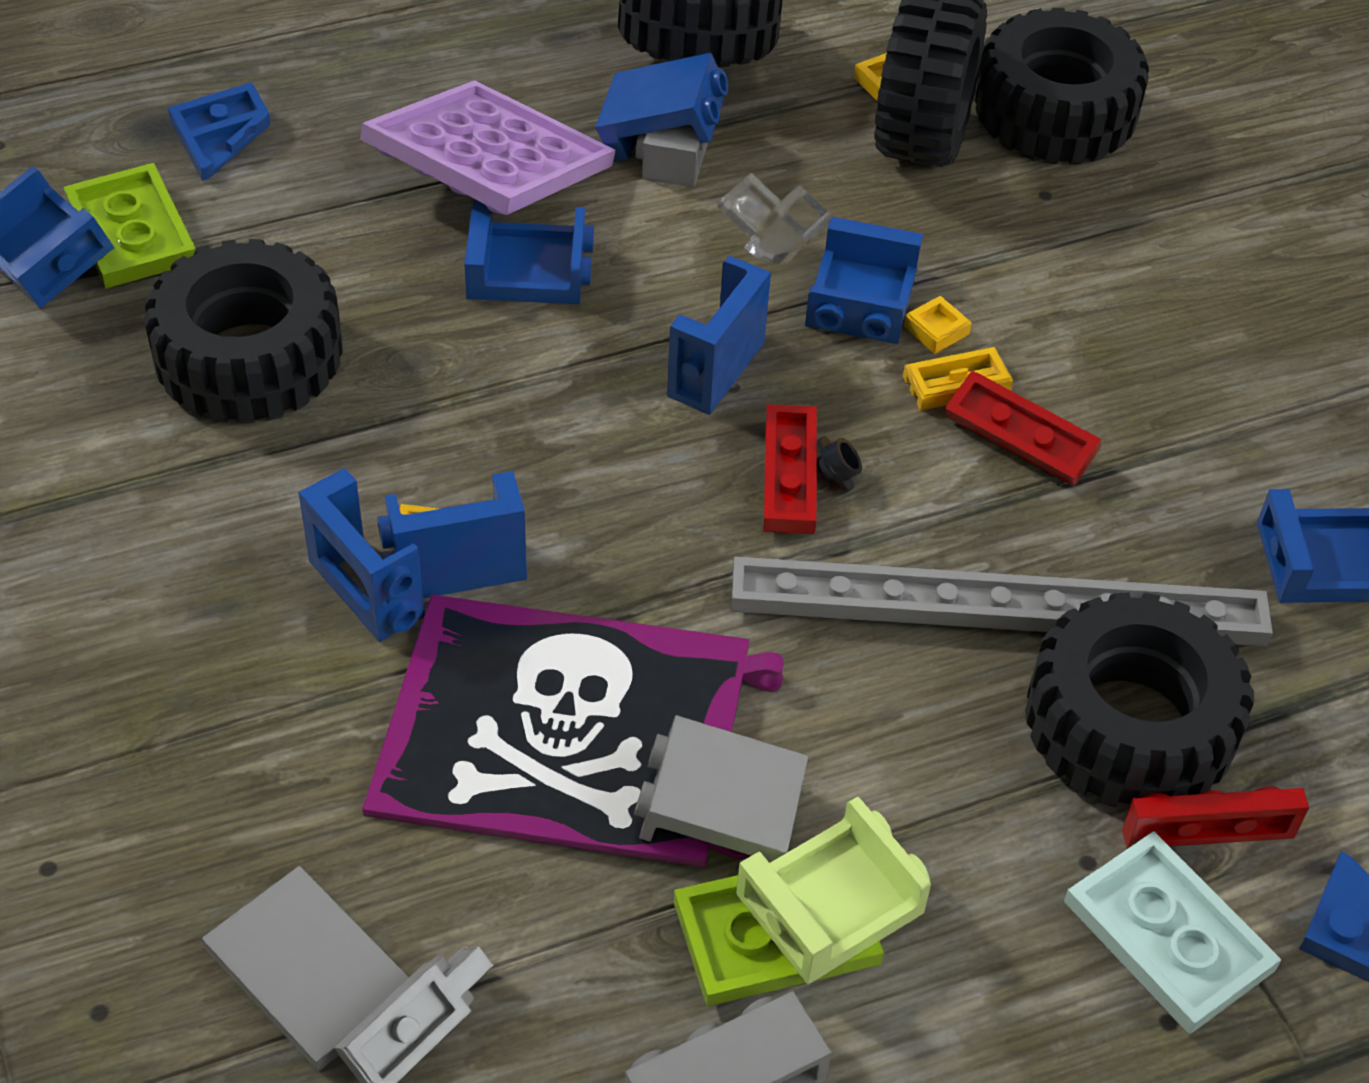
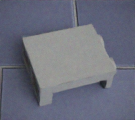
(722, 789)

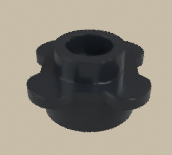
(838, 462)

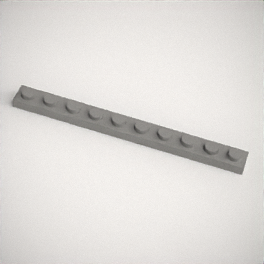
(968, 597)

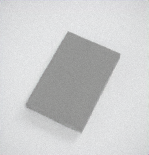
(304, 964)

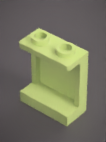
(835, 892)

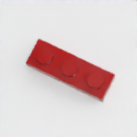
(1023, 428)
(790, 469)
(1217, 816)

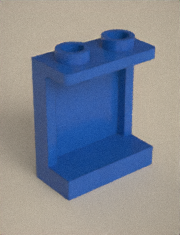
(662, 98)
(45, 238)
(527, 259)
(864, 280)
(712, 356)
(464, 543)
(1315, 551)

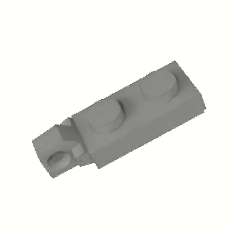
(413, 1018)

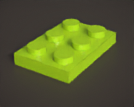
(137, 220)
(733, 950)

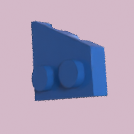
(219, 126)
(1341, 920)

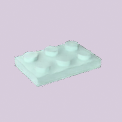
(1172, 932)

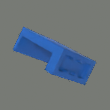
(336, 535)

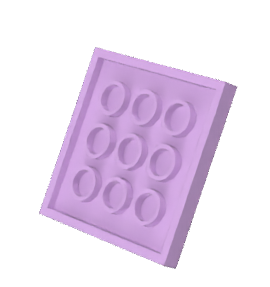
(487, 146)

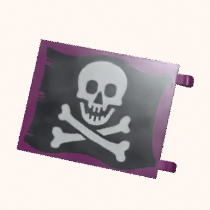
(550, 724)

